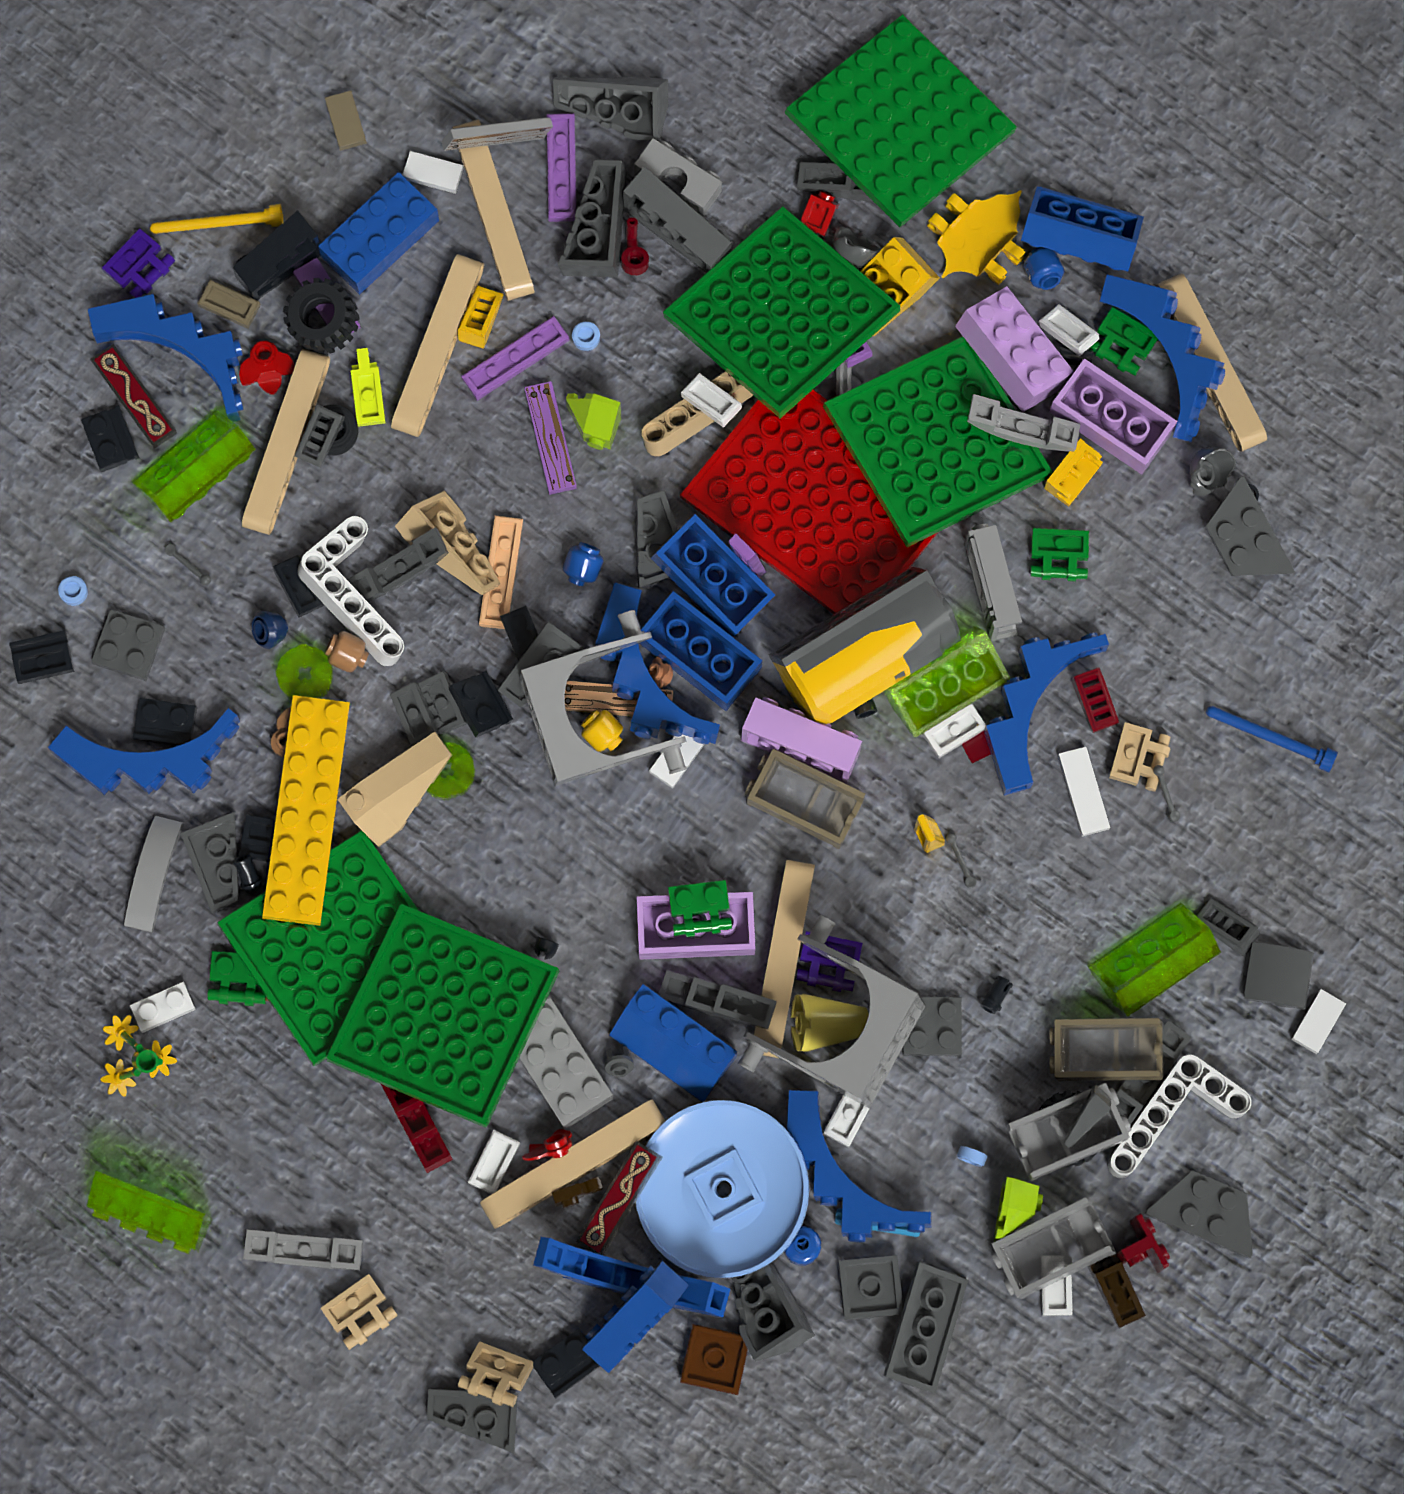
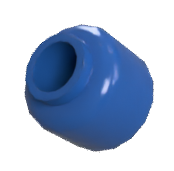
(1043, 268)
(582, 564)
(804, 1256)

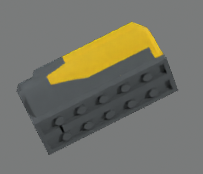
(867, 646)

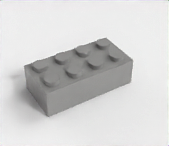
(562, 1069)

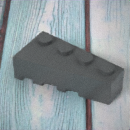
(675, 221)
(597, 230)

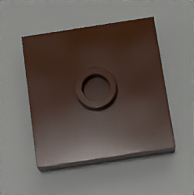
(714, 1360)

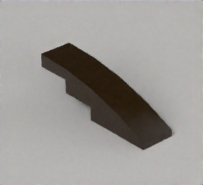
(1116, 1290)

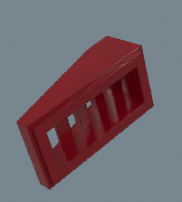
(1100, 686)

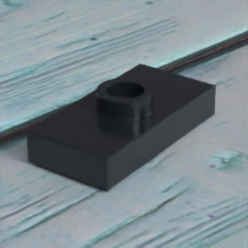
(298, 593)
(519, 630)

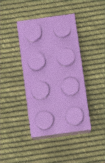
(1014, 349)
(1113, 416)
(801, 738)
(658, 939)

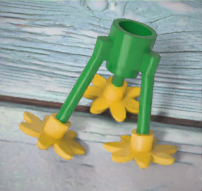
(142, 1060)

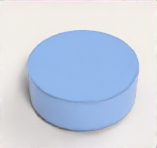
(586, 336)
(73, 590)
(971, 1156)

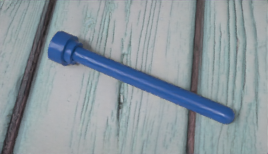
(1322, 757)

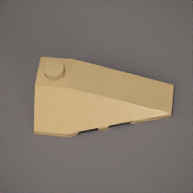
(463, 556)
(391, 793)

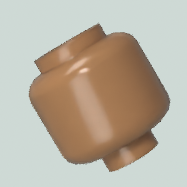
(346, 651)

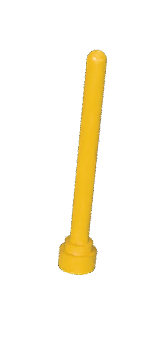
(271, 216)

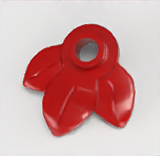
(266, 371)
(554, 1146)

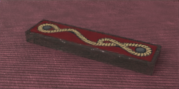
(133, 396)
(619, 1198)

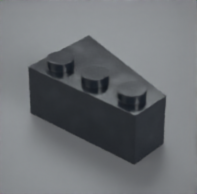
(277, 256)

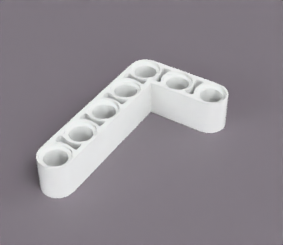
(346, 592)
(1168, 1107)

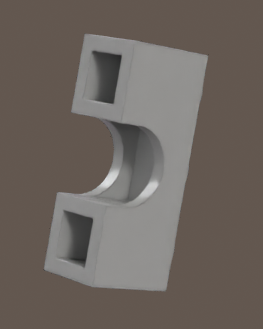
(701, 186)

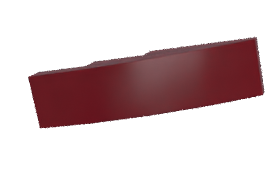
(419, 1129)

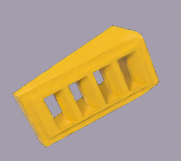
(476, 333)
(928, 833)

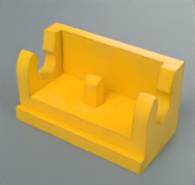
(1074, 473)

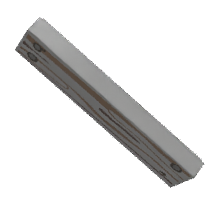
(497, 133)

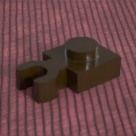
(570, 1195)

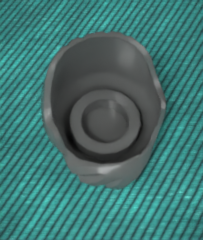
(853, 249)
(1210, 469)

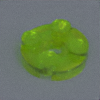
(304, 657)
(462, 778)

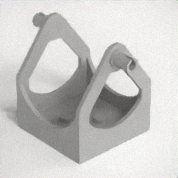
(563, 749)
(869, 1060)

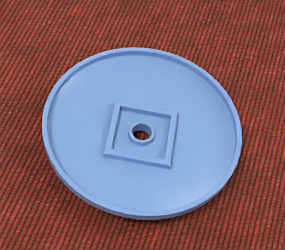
(766, 1200)

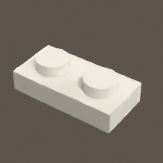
(954, 731)
(162, 1007)

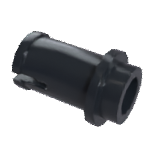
(1072, 358)
(250, 880)
(996, 995)

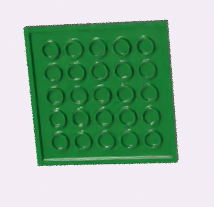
(900, 120)
(781, 312)
(921, 451)
(317, 969)
(443, 1015)

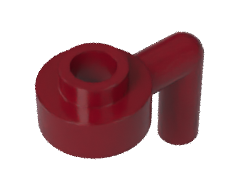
(633, 253)

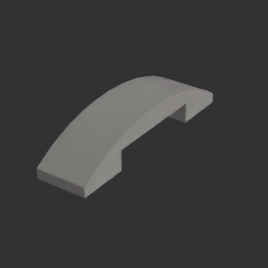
(1021, 427)
(152, 873)
(303, 1250)

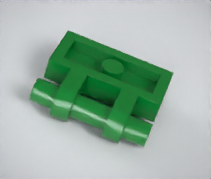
(1127, 334)
(1059, 545)
(700, 899)
(229, 969)

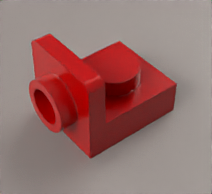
(819, 212)

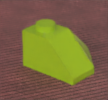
(595, 418)
(1016, 1206)

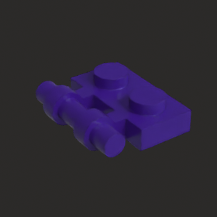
(133, 258)
(837, 982)

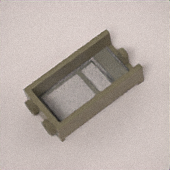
(804, 797)
(1107, 1049)

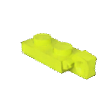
(367, 391)

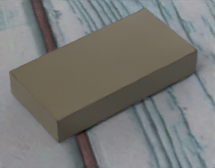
(345, 120)
(229, 304)

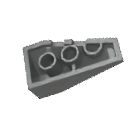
(622, 103)
(769, 1314)

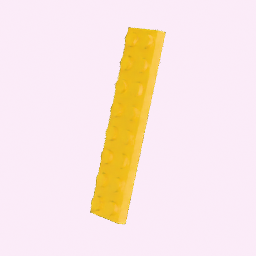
(306, 810)

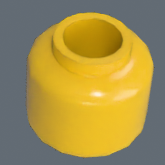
(602, 730)

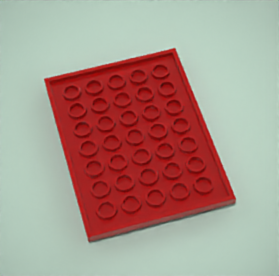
(802, 504)

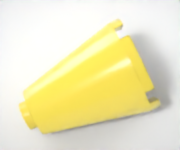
(825, 1022)

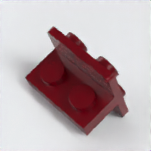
(1145, 1247)

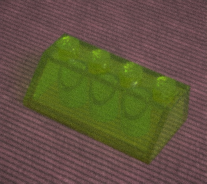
(194, 465)
(948, 683)
(1154, 959)
(147, 1212)

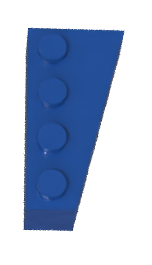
(635, 1317)

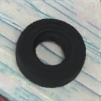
(349, 435)

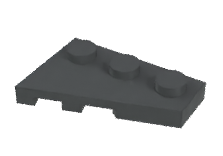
(654, 529)
(547, 646)
(212, 853)
(474, 1416)

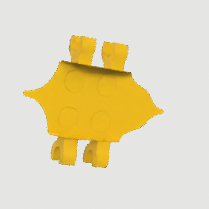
(979, 235)

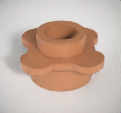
(660, 672)

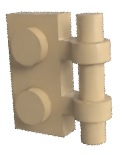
(1131, 754)
(352, 1305)
(497, 1366)

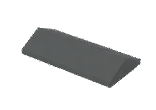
(925, 1327)

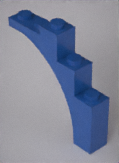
(146, 321)
(1180, 340)
(633, 680)
(1009, 736)
(147, 769)
(831, 1185)
(619, 1276)

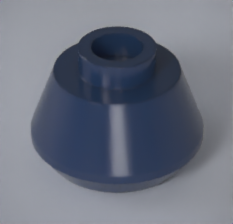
(269, 629)

